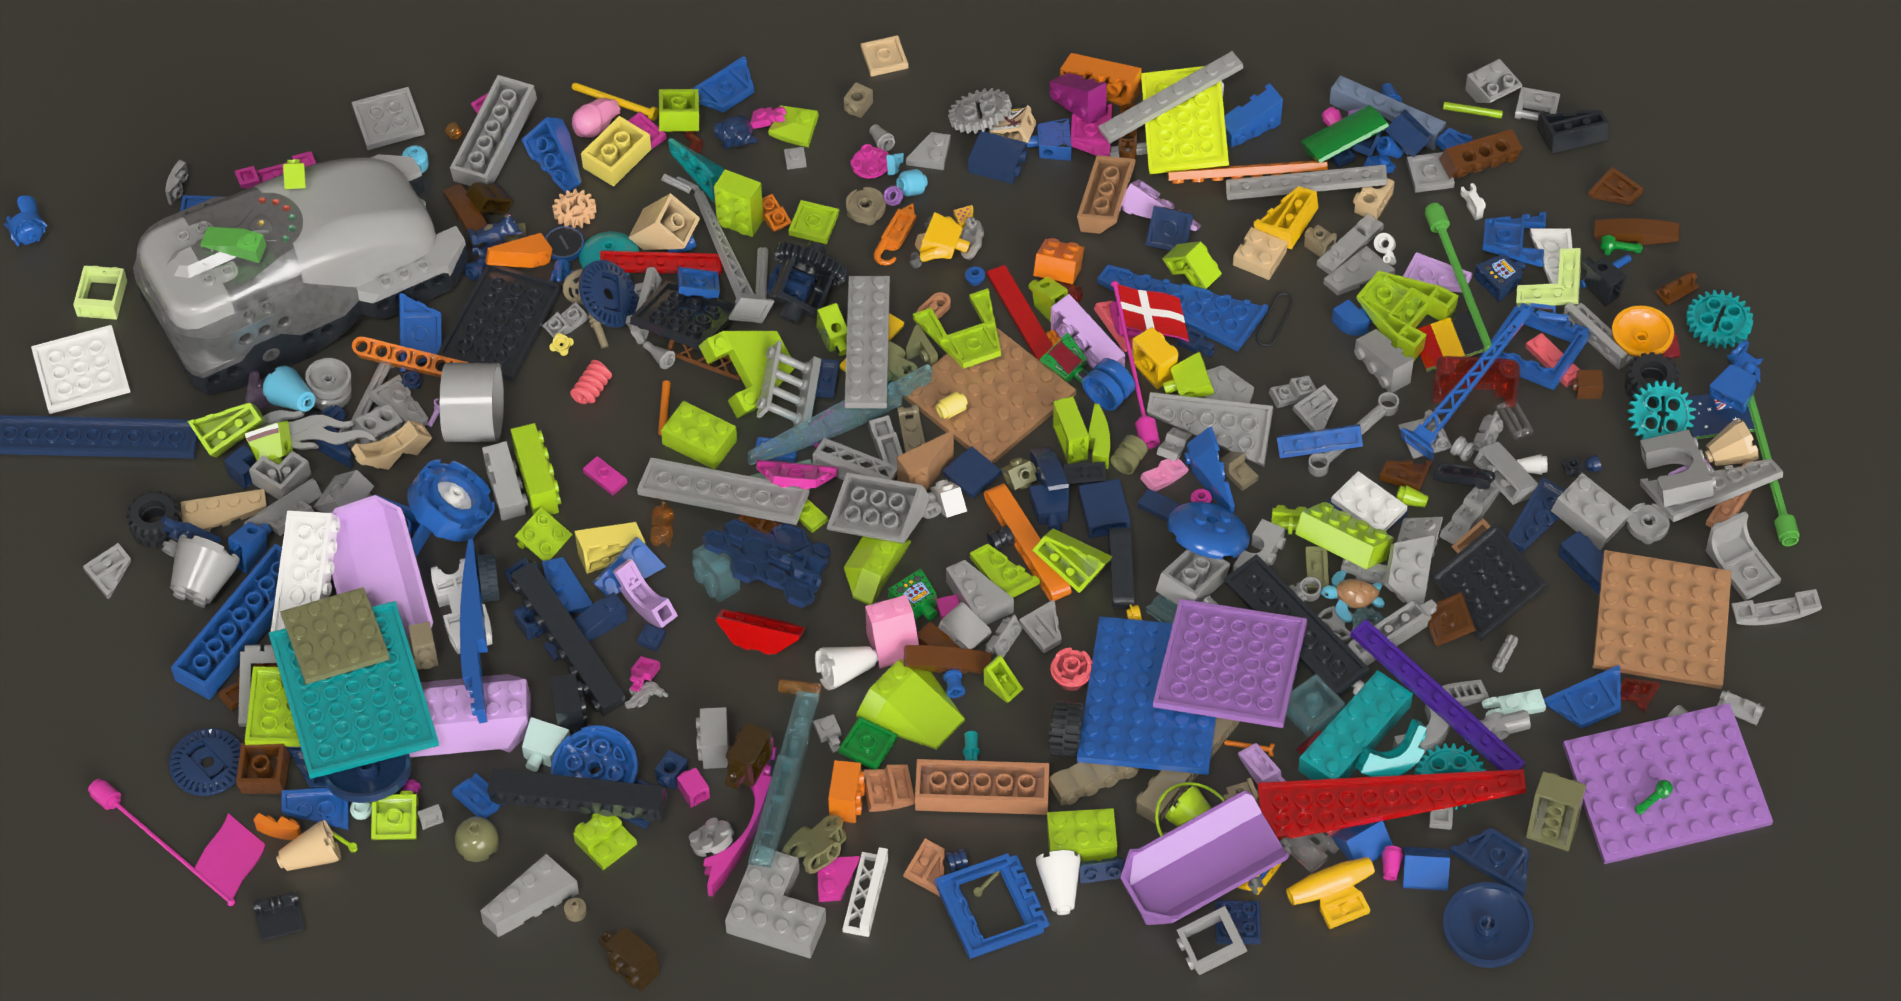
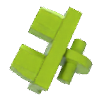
(1286, 517)

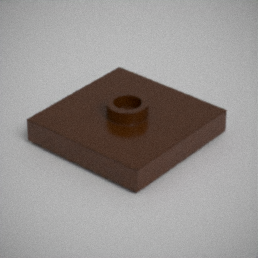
(1450, 620)

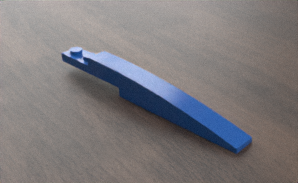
(472, 633)

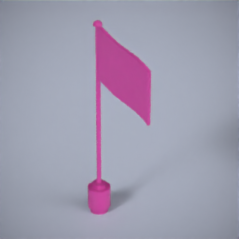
(223, 861)

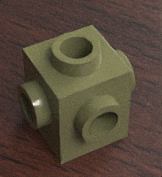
(1019, 473)

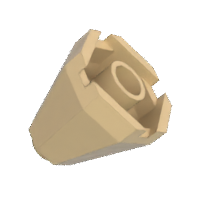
(1732, 445)

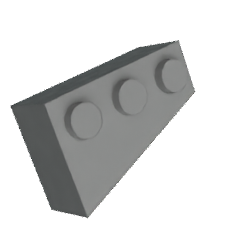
(1384, 361)
(504, 482)
(978, 592)

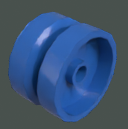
(1108, 384)

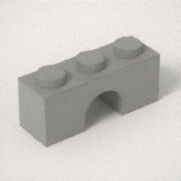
(1268, 540)

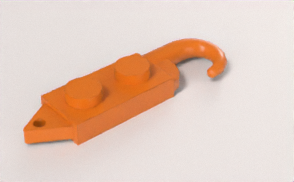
(895, 233)

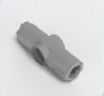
(1506, 724)

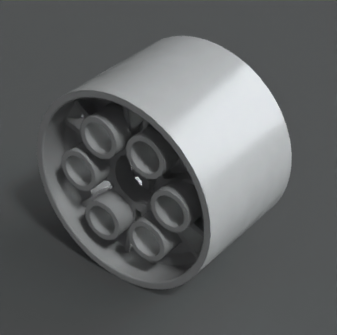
(471, 402)

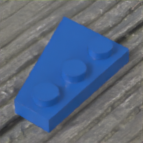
(566, 586)
(316, 806)

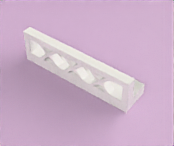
(871, 894)

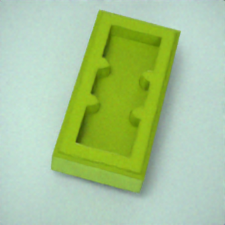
(812, 517)

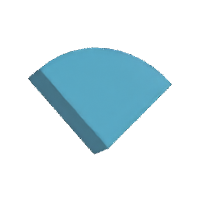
(893, 163)

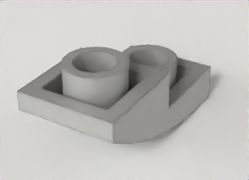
(174, 183)
(567, 321)
(1293, 392)

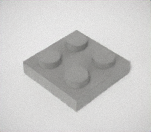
(1428, 173)

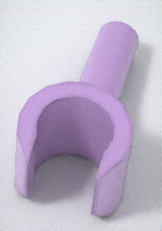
(436, 412)

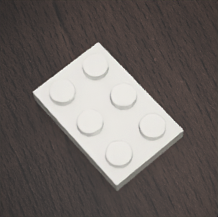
(1369, 502)

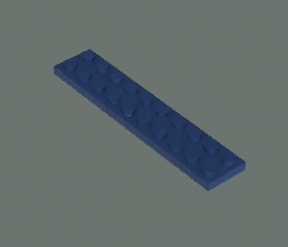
(97, 437)

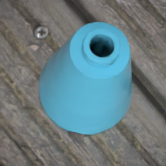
(288, 390)

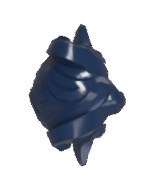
(734, 132)

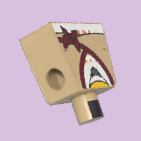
(1017, 125)

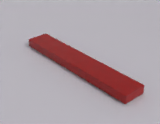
(662, 261)
(1019, 311)

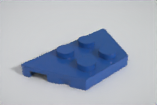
(726, 87)
(418, 327)
(1590, 699)

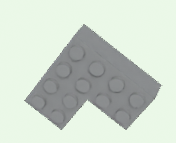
(768, 914)

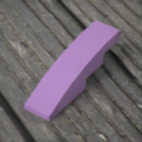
(1260, 765)

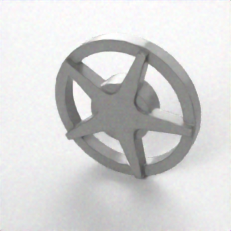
(1335, 623)

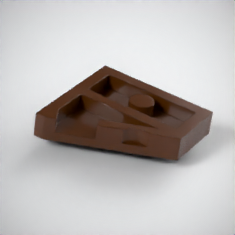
(1616, 188)
(1405, 473)

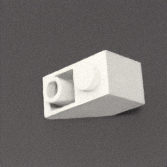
(949, 497)

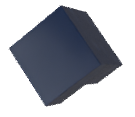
(238, 466)

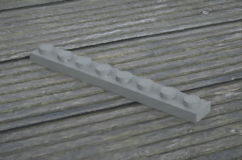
(1170, 97)
(1314, 181)

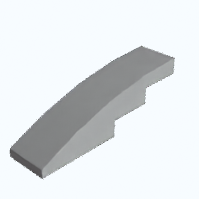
(1469, 513)

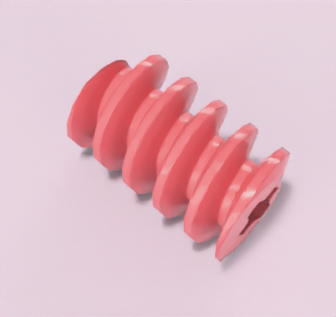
(591, 383)

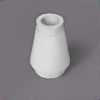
(1534, 464)

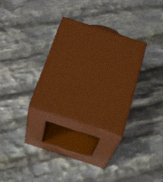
(1588, 384)

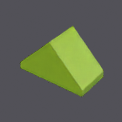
(1001, 679)

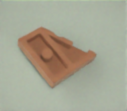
(926, 866)

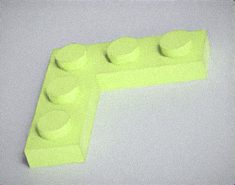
(1556, 294)

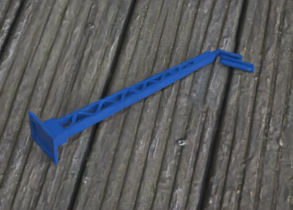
(1421, 438)

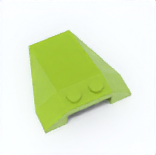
(911, 706)

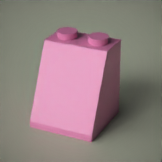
(890, 628)

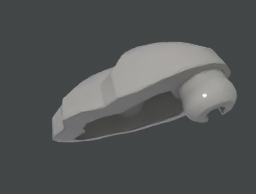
(973, 233)

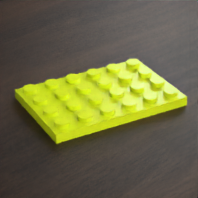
(1188, 134)

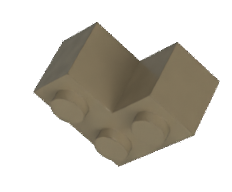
(422, 646)

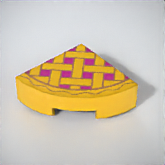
(962, 214)

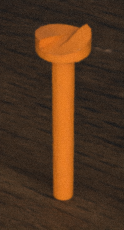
(1246, 745)

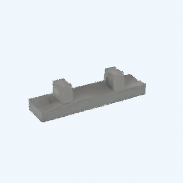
(1350, 244)
(644, 290)

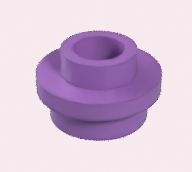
(888, 195)

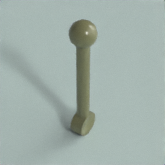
(978, 890)

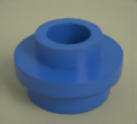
(975, 275)

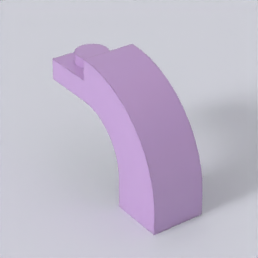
(643, 599)

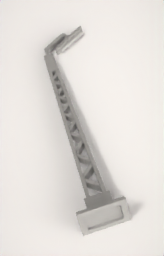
(748, 305)

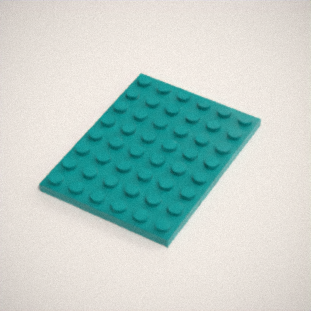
(362, 712)

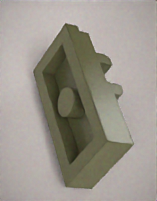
(1317, 566)

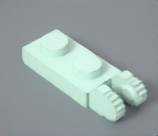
(1529, 701)

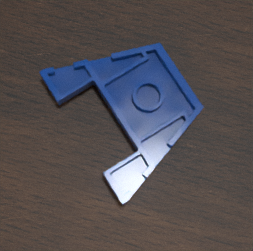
(1506, 236)

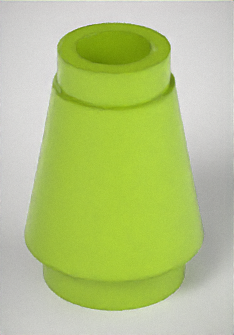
(1411, 496)

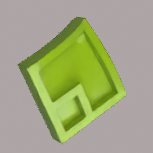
(797, 127)

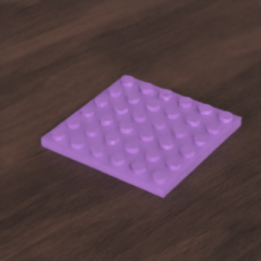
(1230, 663)

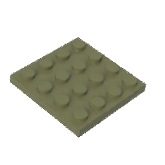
(334, 635)

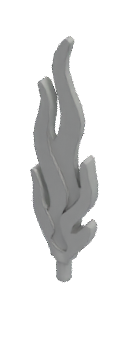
(313, 429)

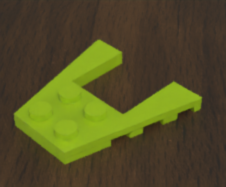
(968, 345)

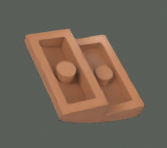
(888, 788)

